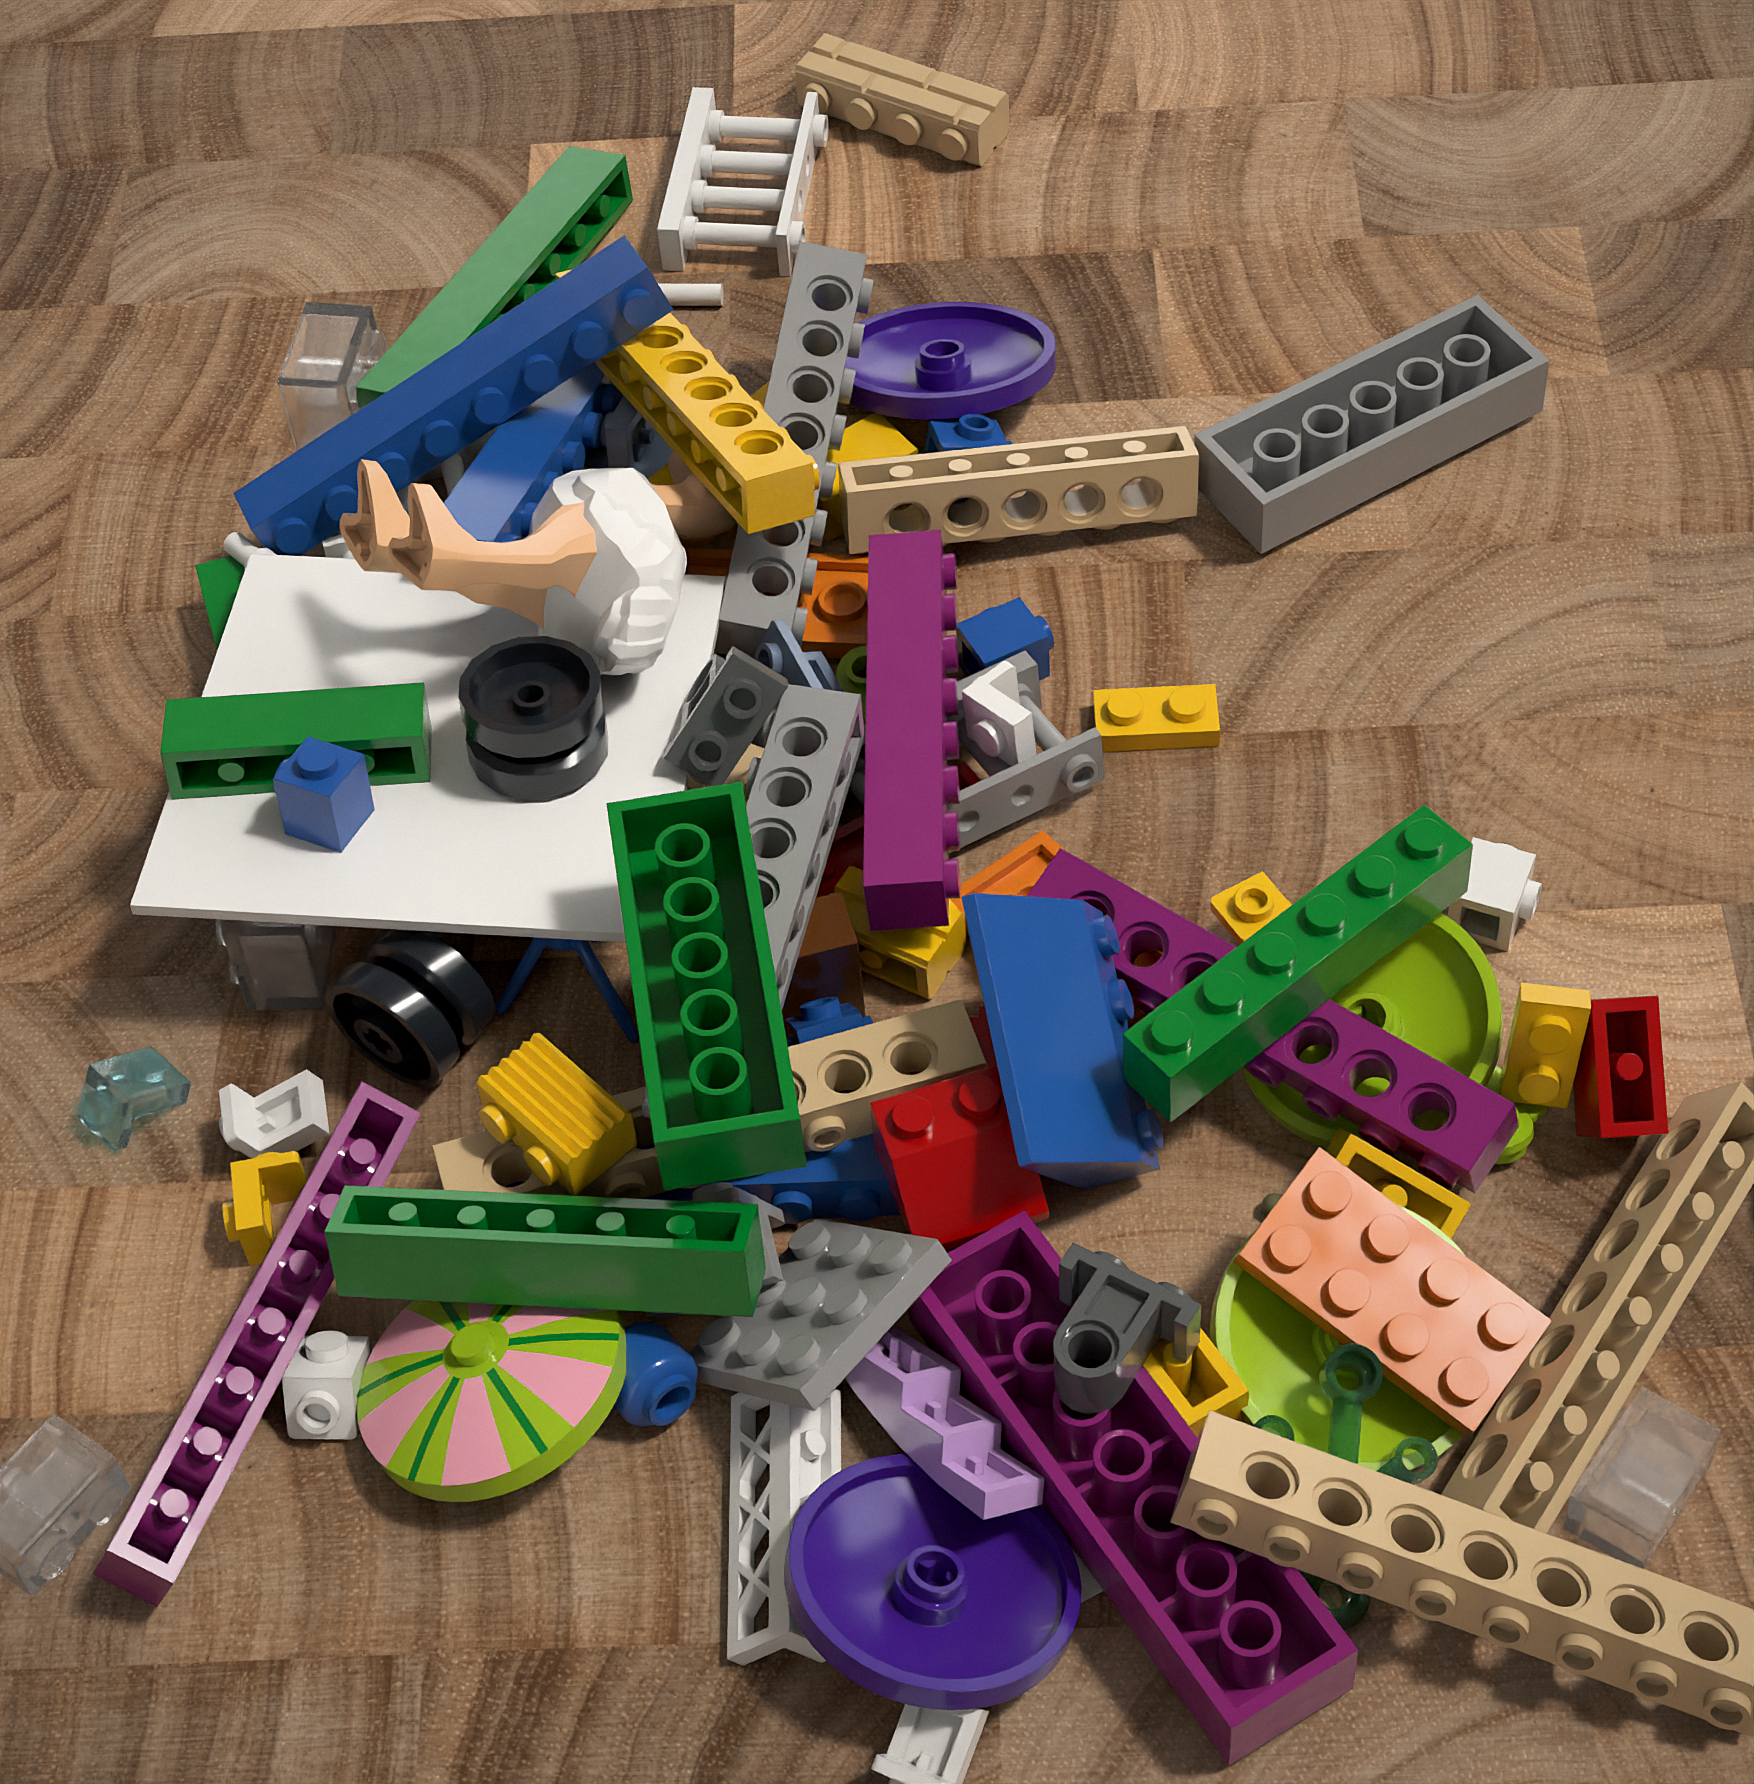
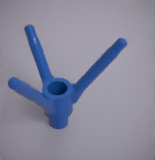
(591, 963)

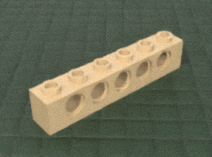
(1045, 469)

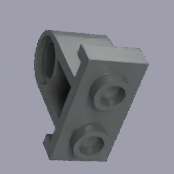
(724, 715)
(1115, 1323)

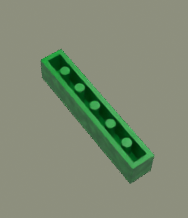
(1296, 963)
(547, 1250)

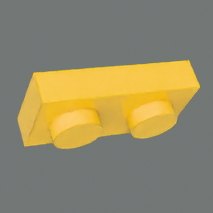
(1157, 717)
(1544, 1044)

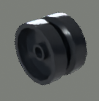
(534, 717)
(410, 1005)

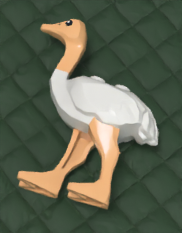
(591, 572)

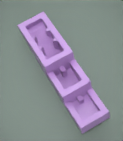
(949, 1437)

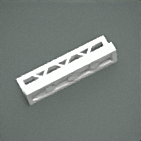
(802, 1455)

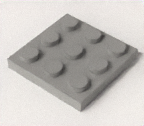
(829, 1311)

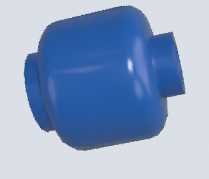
(658, 1376)

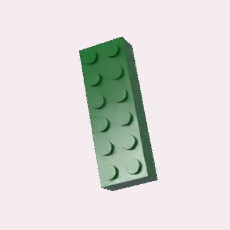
(704, 987)

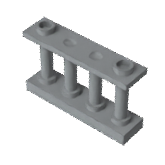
(1022, 788)

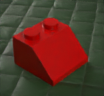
(954, 1159)

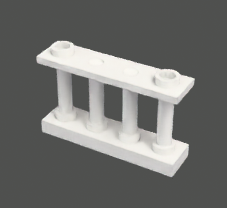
(698, 159)

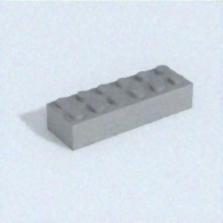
(1370, 423)

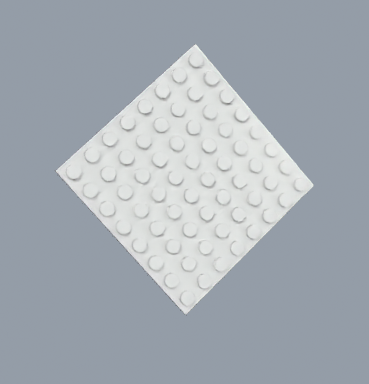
(432, 850)

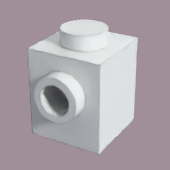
(1497, 894)

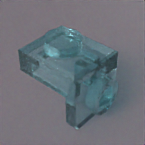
(128, 1089)

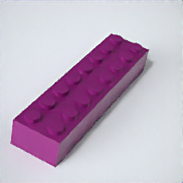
(1222, 1624)

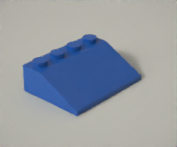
(1059, 1037)

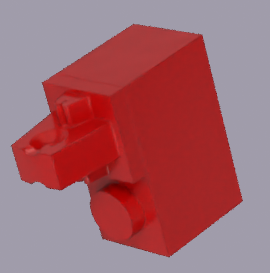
(1621, 1070)

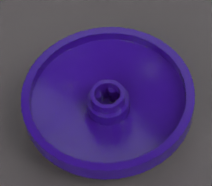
(950, 360)
(925, 1593)

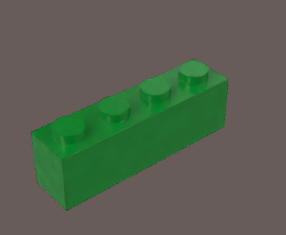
(240, 740)

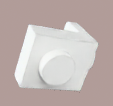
(997, 718)
(276, 1120)
(324, 1386)
(931, 1746)

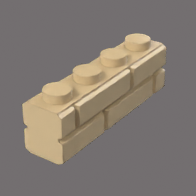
(904, 100)

